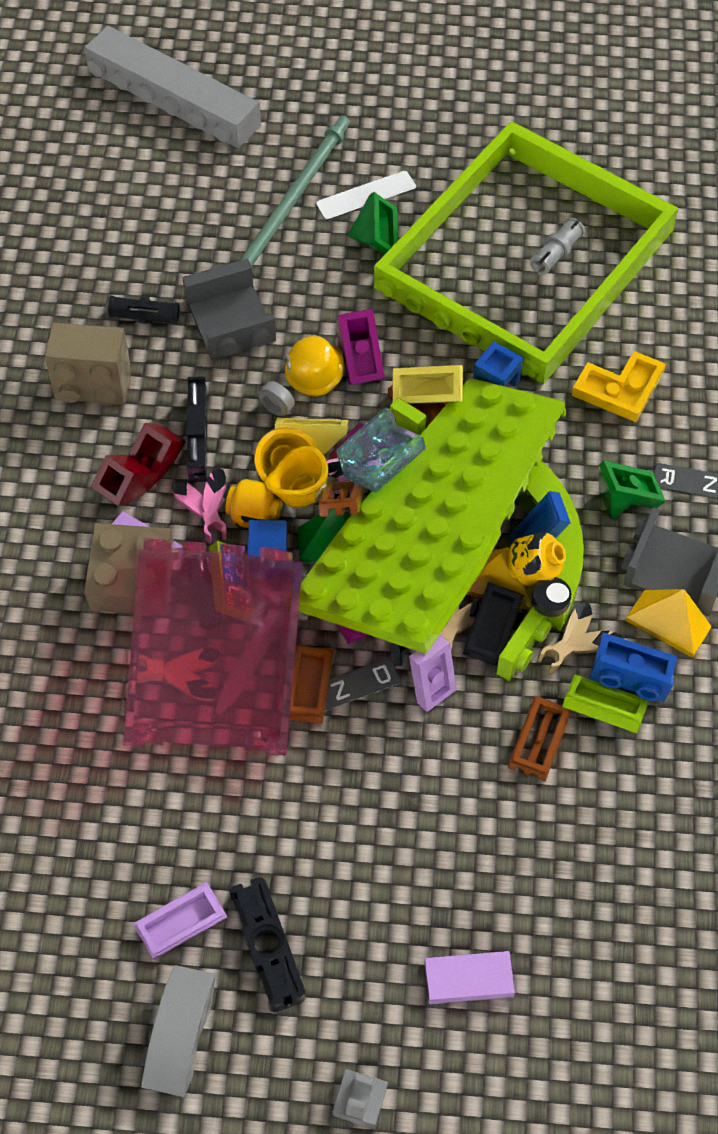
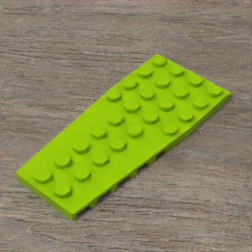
(433, 526)

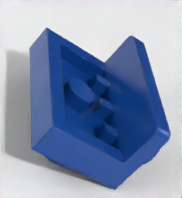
(633, 668)

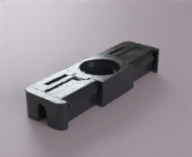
(197, 429)
(276, 969)

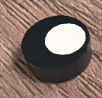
(551, 597)

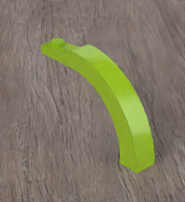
(536, 626)

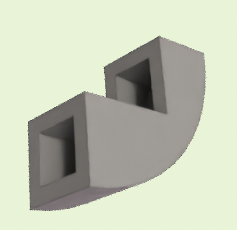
(177, 1030)

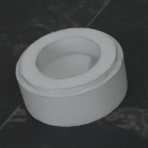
(276, 398)

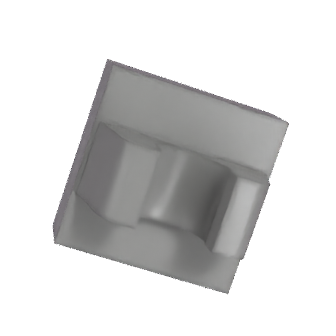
(360, 1098)

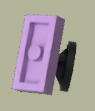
(431, 672)

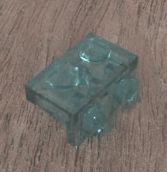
(378, 451)

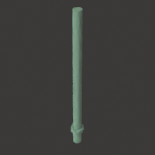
(333, 136)

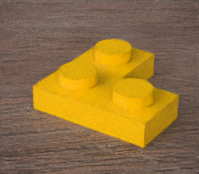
(622, 393)

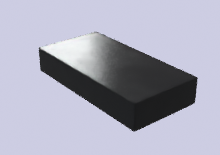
(493, 624)

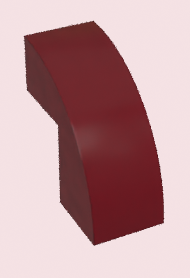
(132, 475)

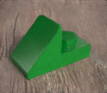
(627, 485)

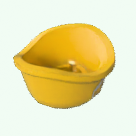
(314, 366)
(275, 446)
(299, 477)

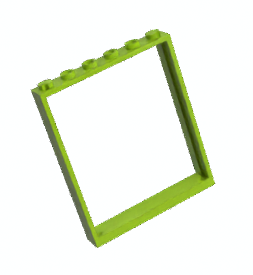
(567, 169)

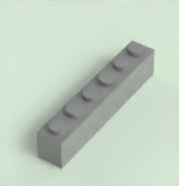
(173, 86)

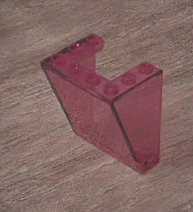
(211, 646)

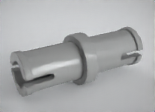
(557, 246)

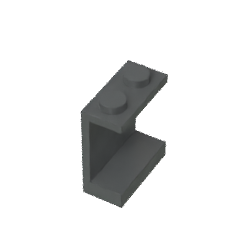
(228, 309)
(672, 562)

